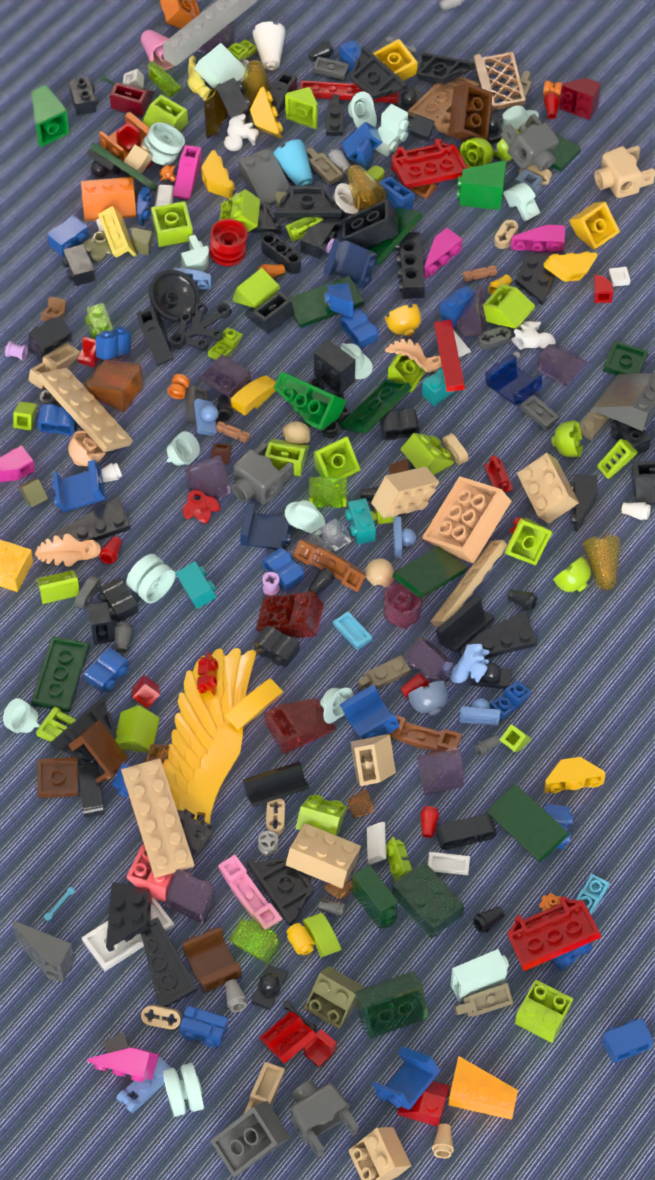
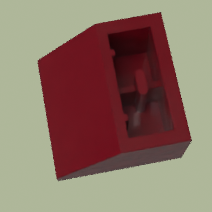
(580, 97)
(130, 98)

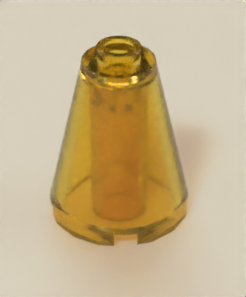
(254, 79)
(364, 188)
(603, 559)

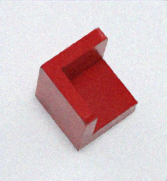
(128, 136)
(88, 353)
(145, 691)
(320, 1048)

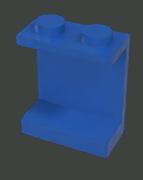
(79, 489)
(369, 714)
(410, 1080)

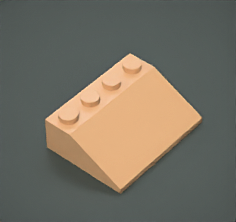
(467, 519)

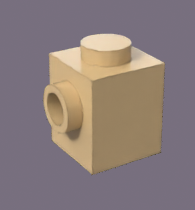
(138, 158)

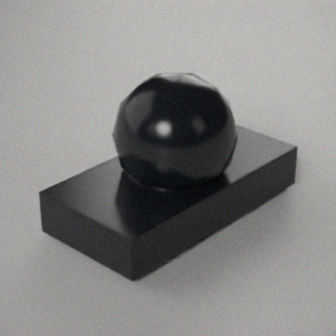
(408, 99)
(495, 129)
(100, 166)
(494, 677)
(269, 987)

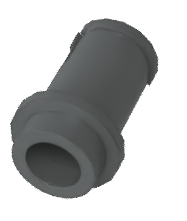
(486, 745)
(332, 906)

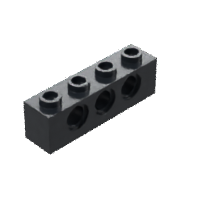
(411, 266)

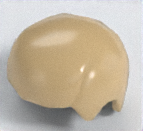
(296, 432)
(379, 572)

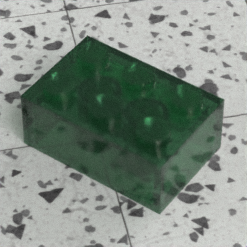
(428, 900)
(391, 1004)

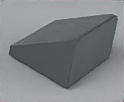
(116, 1043)

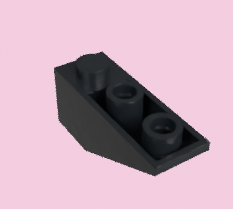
(283, 84)
(318, 236)
(155, 335)
(586, 492)

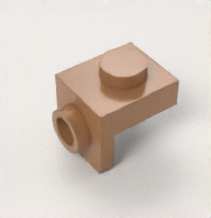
(55, 308)

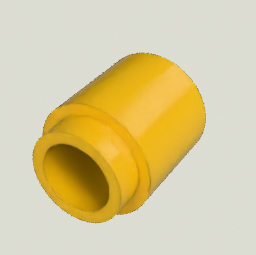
(300, 939)

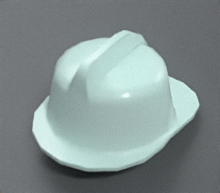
(362, 109)
(516, 116)
(363, 365)
(183, 449)
(304, 516)
(331, 703)
(20, 716)

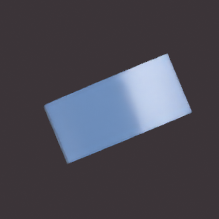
(201, 279)

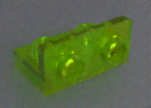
(162, 79)

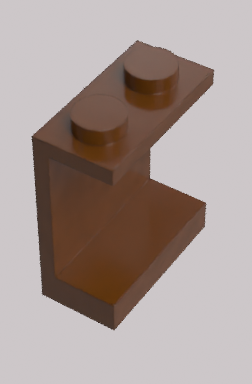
(103, 748)
(211, 959)

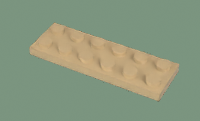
(85, 409)
(157, 818)

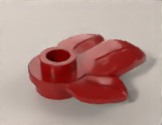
(200, 508)

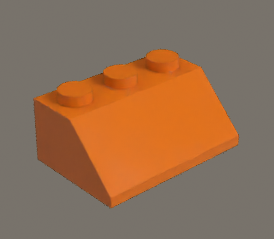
(179, 12)
(105, 193)

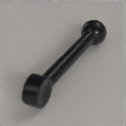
(287, 1005)

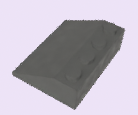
(629, 399)

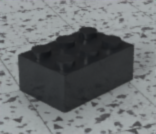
(371, 225)

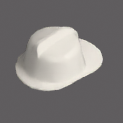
(344, 199)

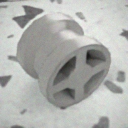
(269, 838)

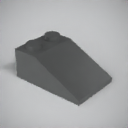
(263, 175)
(48, 952)
(250, 1138)

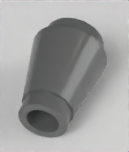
(122, 636)

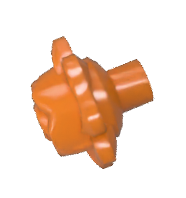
(167, 172)
(549, 901)

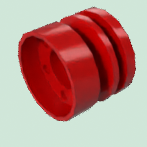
(228, 242)

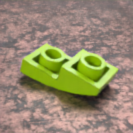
(242, 50)
(226, 345)
(322, 934)

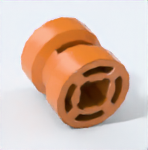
(550, 87)
(178, 386)

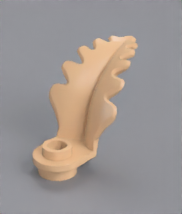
(415, 353)
(67, 550)

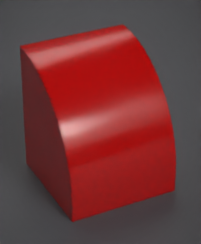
(602, 290)

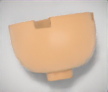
(84, 449)

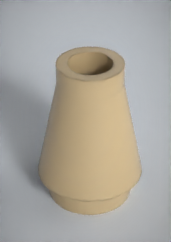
(443, 1142)

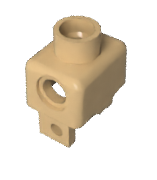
(621, 172)

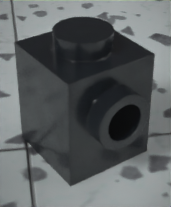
(420, 127)

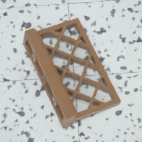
(484, 80)

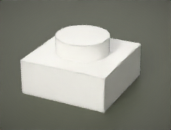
(619, 276)

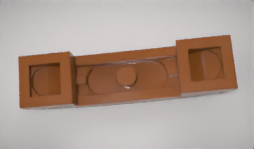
(323, 558)
(425, 737)

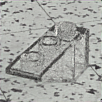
(330, 536)

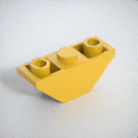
(265, 114)
(216, 177)
(570, 266)
(573, 775)

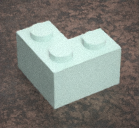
(392, 129)

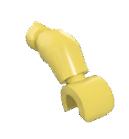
(195, 81)

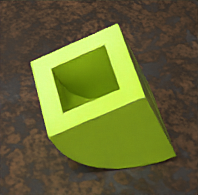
(24, 415)
(515, 738)

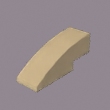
(60, 358)
(266, 1085)

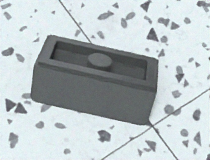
(191, 395)

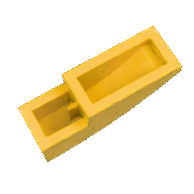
(253, 395)
(254, 704)

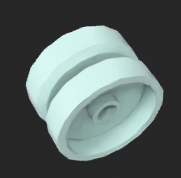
(164, 143)
(150, 578)
(185, 1089)

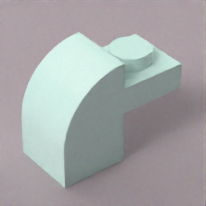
(522, 197)
(197, 257)

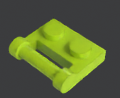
(50, 728)

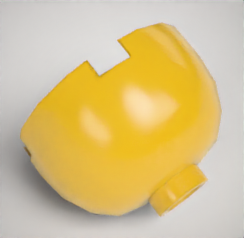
(404, 320)

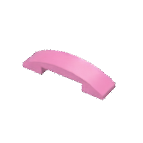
(248, 893)

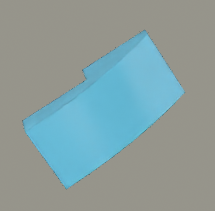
(593, 892)

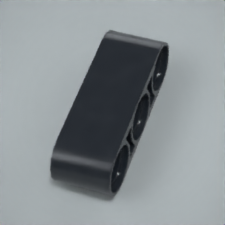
(281, 252)
(90, 789)
(465, 831)

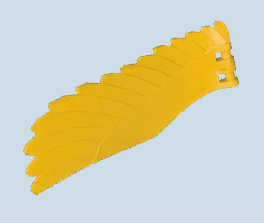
(204, 739)

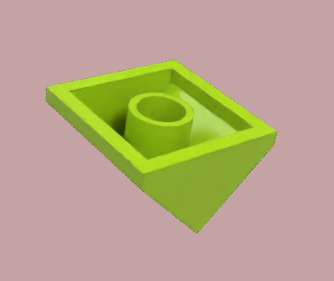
(301, 107)
(255, 289)
(405, 370)
(336, 460)
(528, 541)
(58, 586)
(137, 729)

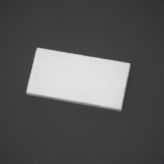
(96, 940)

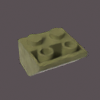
(333, 997)

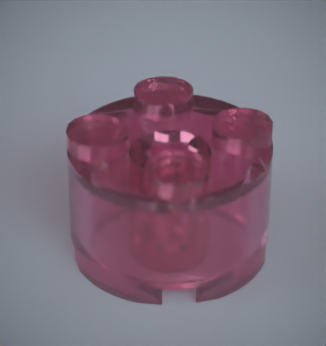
(401, 606)

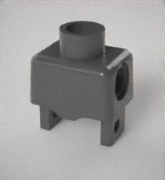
(532, 146)
(258, 477)
(318, 1112)

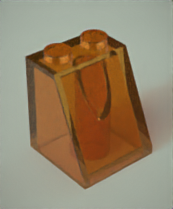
(116, 383)

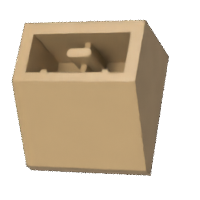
(373, 759)
(380, 1155)

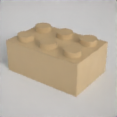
(547, 488)
(405, 492)
(323, 855)

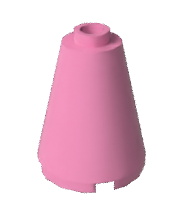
(153, 47)

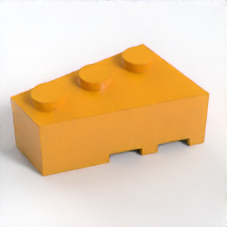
(481, 1091)

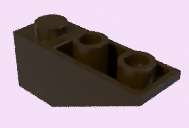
(214, 113)

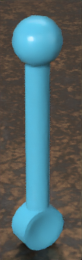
(49, 916)

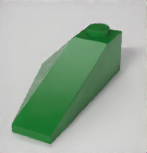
(312, 403)

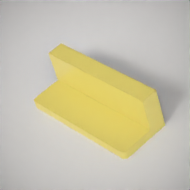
(116, 232)

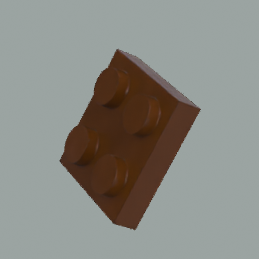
(57, 777)

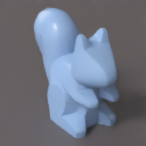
(471, 661)

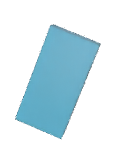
(352, 630)

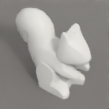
(239, 130)
(530, 338)

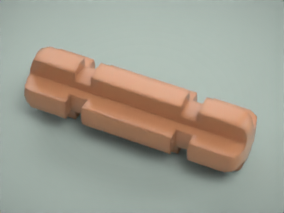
(479, 273)
(232, 431)

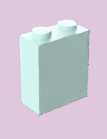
(219, 67)
(479, 974)

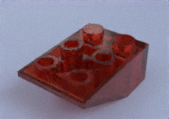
(291, 614)
(297, 724)

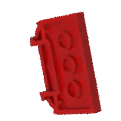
(427, 164)
(552, 932)

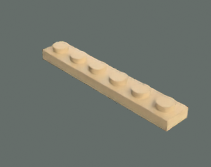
(469, 582)

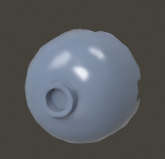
(429, 698)

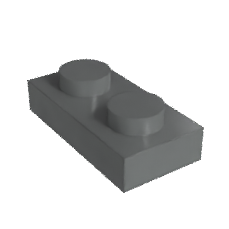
(330, 68)
(539, 412)

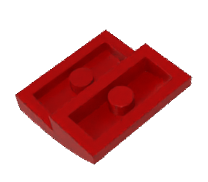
(287, 1037)

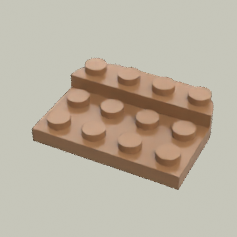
(437, 104)

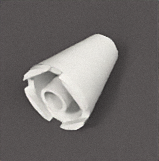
(269, 43)

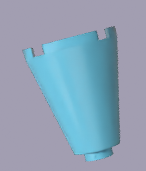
(295, 162)

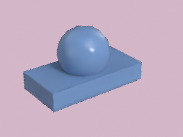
(205, 415)
(401, 537)
(480, 713)

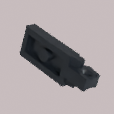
(335, 117)

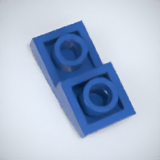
(365, 155)
(143, 205)
(511, 699)

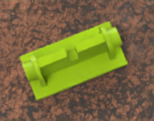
(298, 228)
(395, 853)

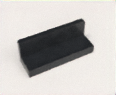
(464, 625)
(275, 784)

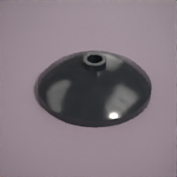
(179, 288)

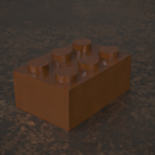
(470, 112)

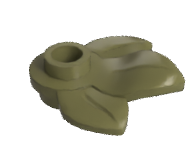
(98, 246)

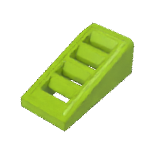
(620, 462)

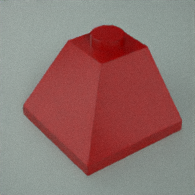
(429, 1105)

